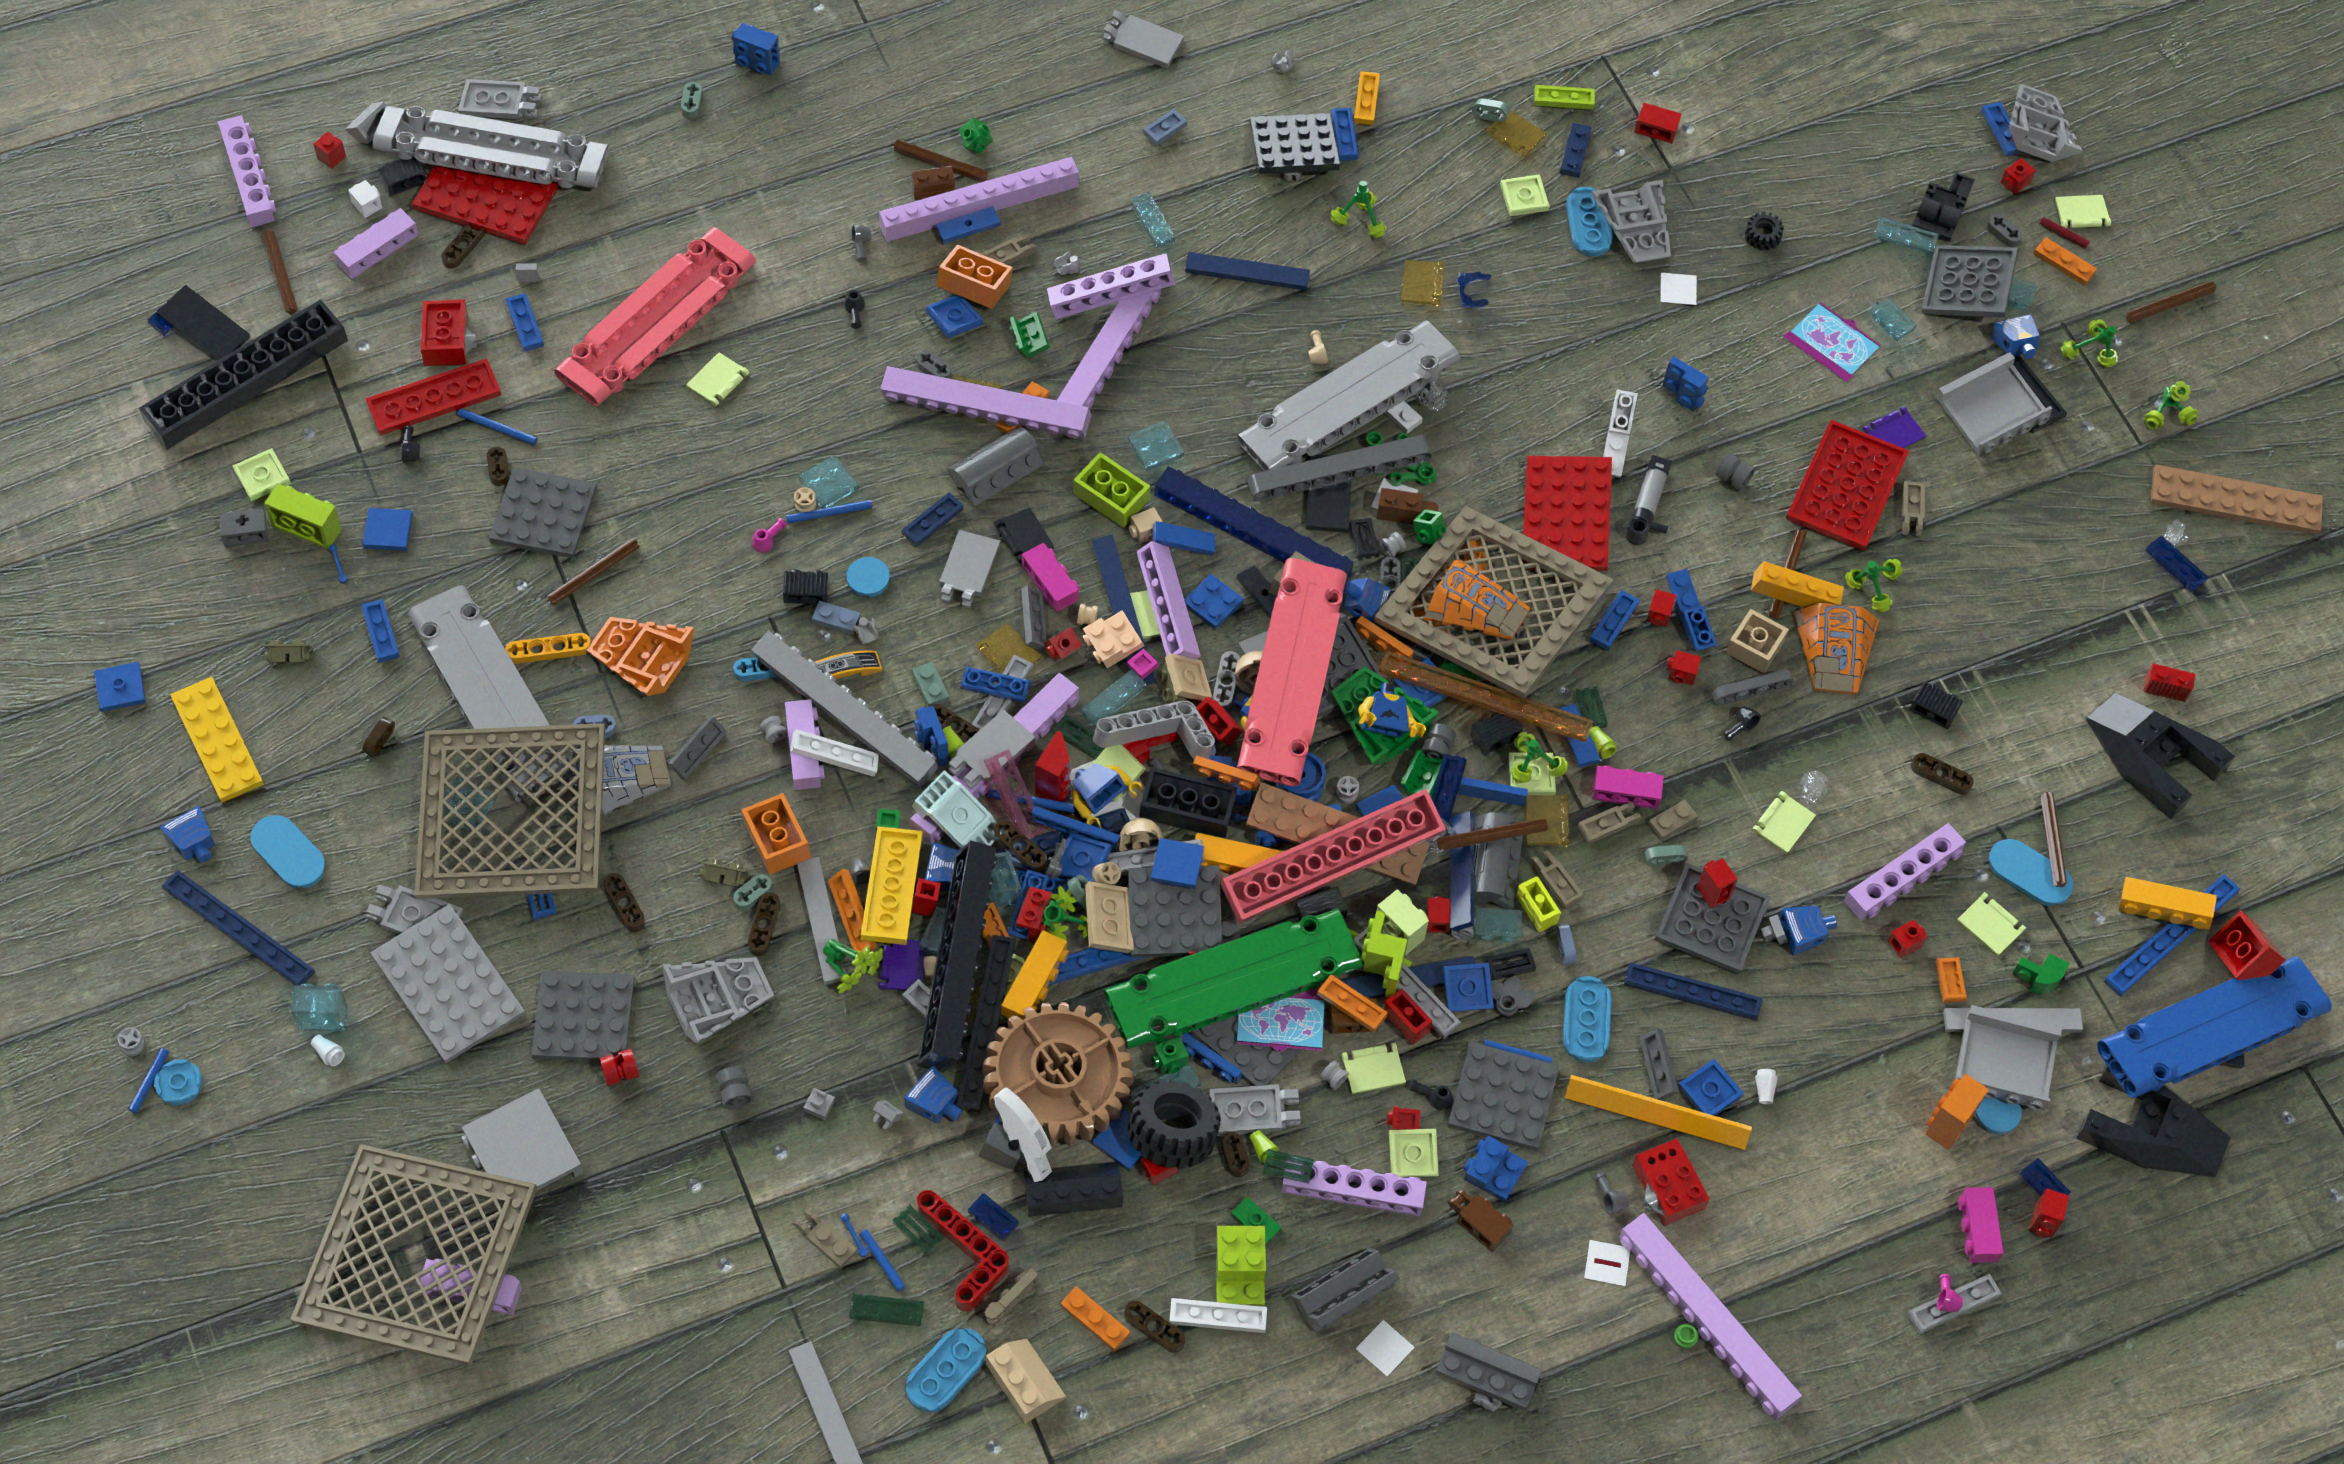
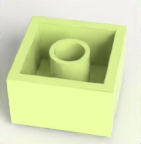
(1403, 919)

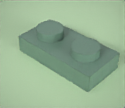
(930, 684)

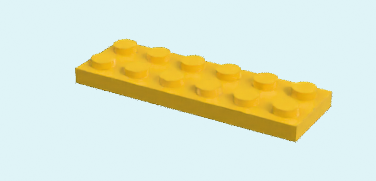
(216, 739)
(891, 885)

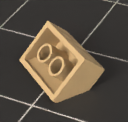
(1024, 1378)

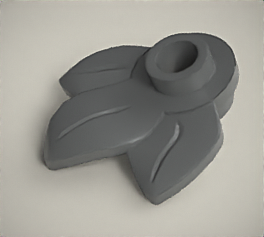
(1053, 865)
(1512, 994)

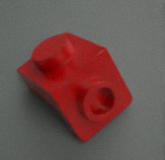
(1403, 1118)

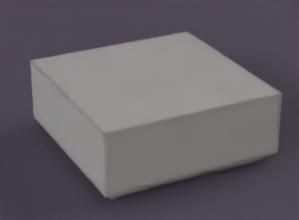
(527, 272)

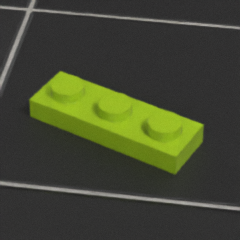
(1564, 97)

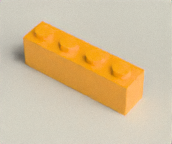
(1794, 586)
(1232, 855)
(2167, 903)
(1035, 975)

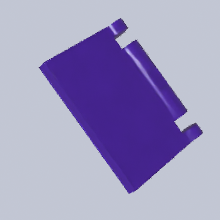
(1896, 429)
(901, 965)

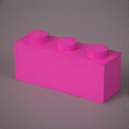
(1050, 577)
(1627, 786)
(1980, 1225)

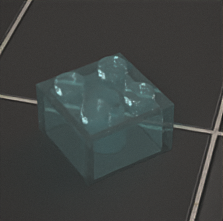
(319, 1007)

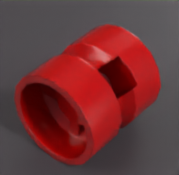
(619, 1067)

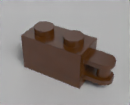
(1402, 505)
(1481, 1219)

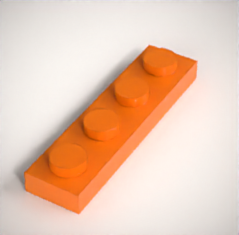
(850, 909)

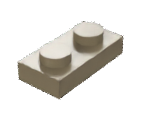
(1673, 820)

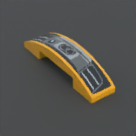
(850, 663)

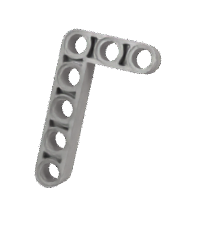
(1157, 721)

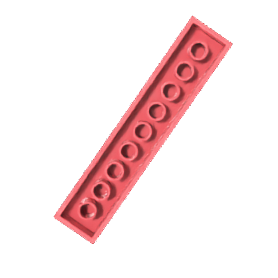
(1332, 856)

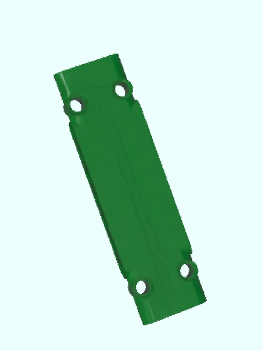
(1232, 978)

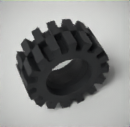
(1767, 222)

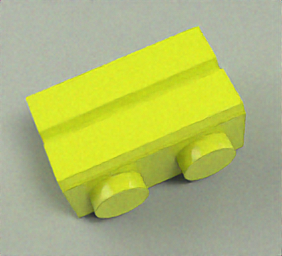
(1538, 904)

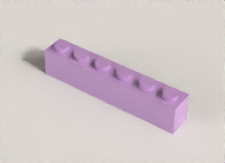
(1167, 600)

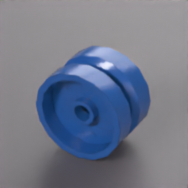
(1312, 779)

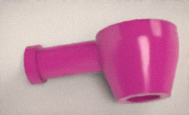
(765, 544)
(1948, 1299)

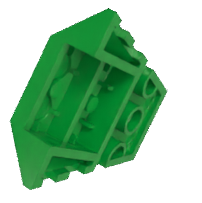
(1377, 746)

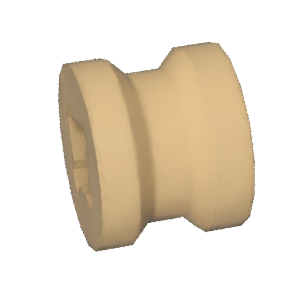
(804, 495)
(1087, 615)
(1109, 869)

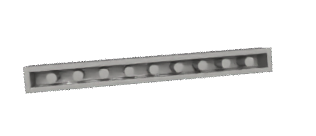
(844, 708)

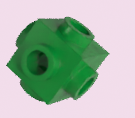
(975, 135)
(1429, 526)
(1170, 1056)

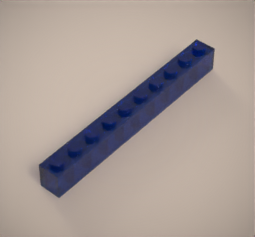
(1243, 521)

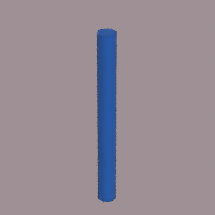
(497, 426)
(829, 511)
(1040, 802)

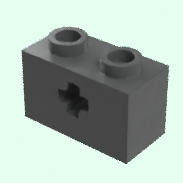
(244, 527)

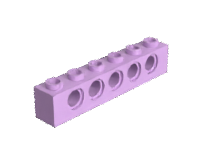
(246, 171)
(1111, 286)
(1944, 839)
(1364, 1195)

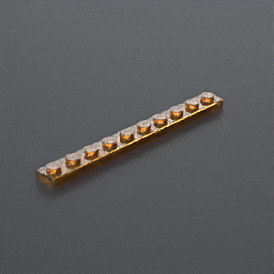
(1486, 696)

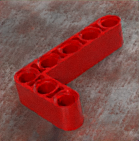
(967, 1245)

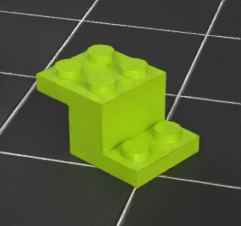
(1383, 953)
(1241, 1265)

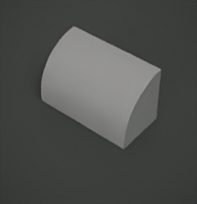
(366, 123)

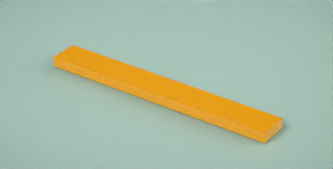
(1658, 1112)

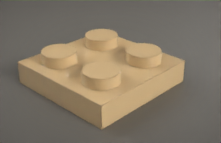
(1188, 677)

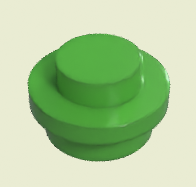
(1686, 1336)

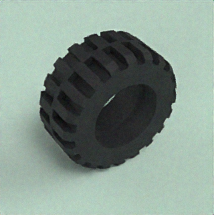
(1168, 1144)

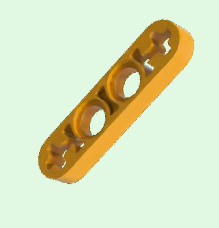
(547, 644)

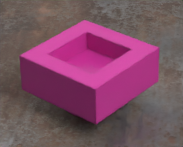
(1143, 664)

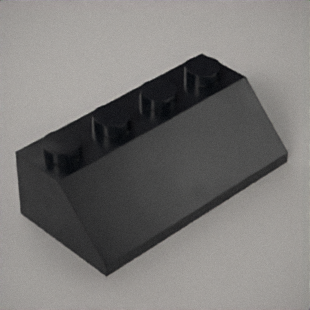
(1188, 802)
(1074, 1189)

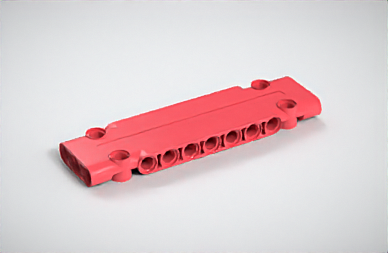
(654, 316)
(1292, 672)

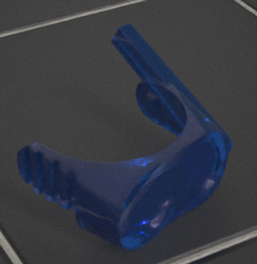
(1463, 280)

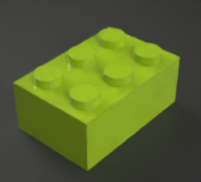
(1111, 489)
(303, 515)

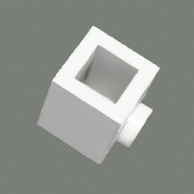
(365, 198)

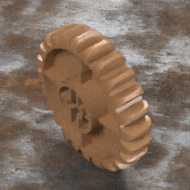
(1059, 1048)

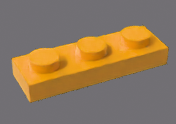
(1366, 98)

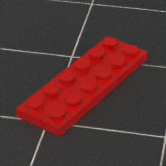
(433, 396)

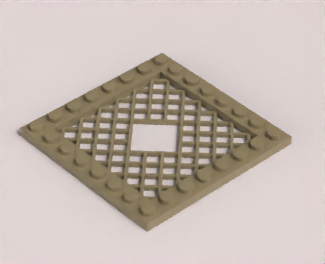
(1518, 677)
(440, 743)
(456, 1347)

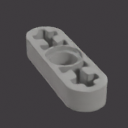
(1223, 672)

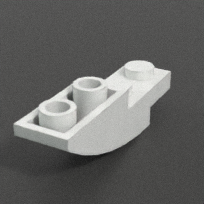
(1620, 429)
(1023, 1125)

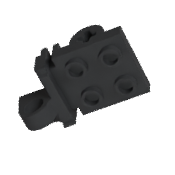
(1943, 206)

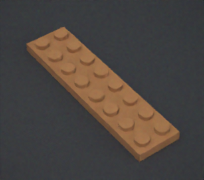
(2236, 499)
(1303, 819)

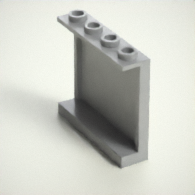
(1992, 404)
(2009, 1056)
(522, 1142)

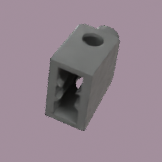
(1002, 1150)

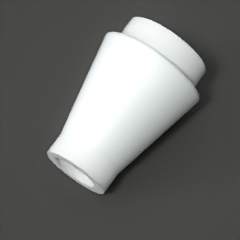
(330, 1052)
(1766, 1084)

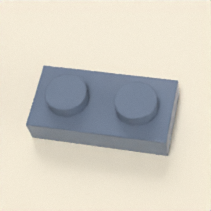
(1164, 127)
(835, 617)

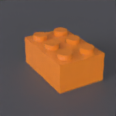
(974, 276)
(776, 834)
(1955, 1110)

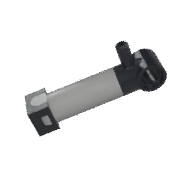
(1648, 501)

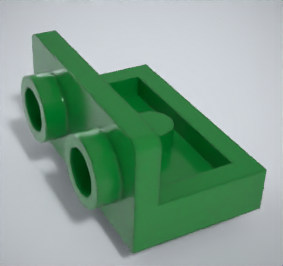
(1029, 334)
(1421, 774)

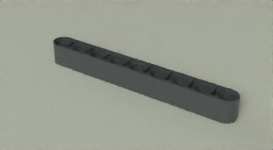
(1339, 468)

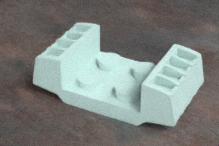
(956, 811)

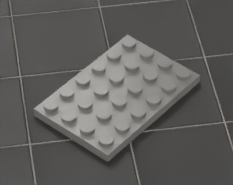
(447, 983)

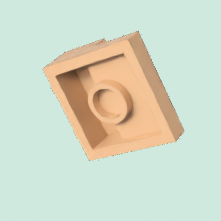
(1112, 639)

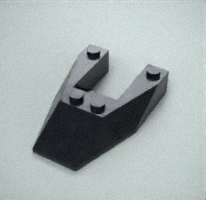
(2146, 741)
(2164, 1135)

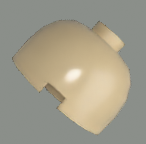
(1247, 670)
(1139, 834)

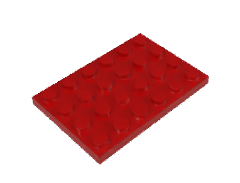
(486, 201)
(1847, 485)
(1570, 506)

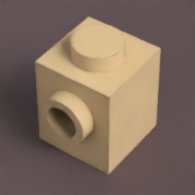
(1142, 525)

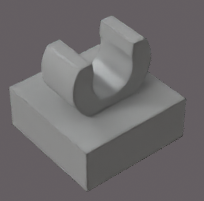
(1775, 931)
(819, 1104)
(887, 1111)

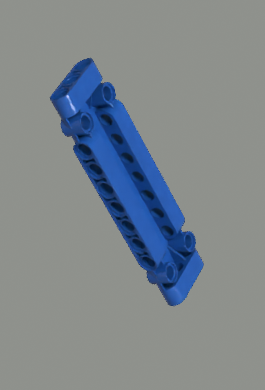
(2212, 1028)

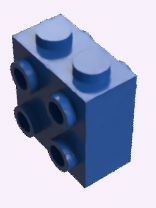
(756, 49)

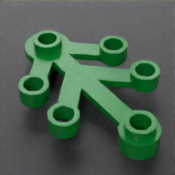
(1417, 470)

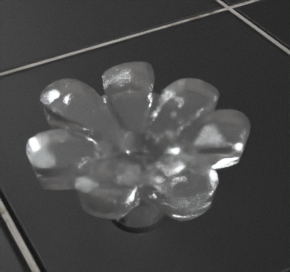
(2175, 533)

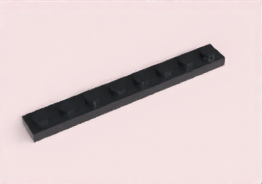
(986, 1021)

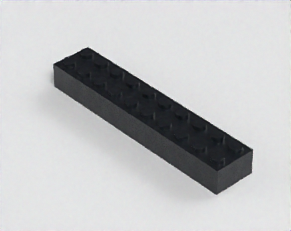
(243, 374)
(957, 957)

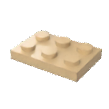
(1108, 917)

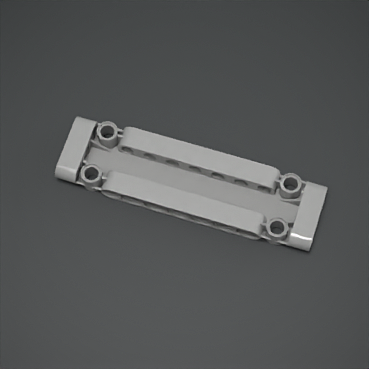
(491, 147)
(1348, 397)
(481, 676)

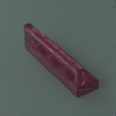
(1009, 797)

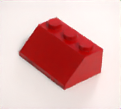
(1053, 771)
(2246, 948)

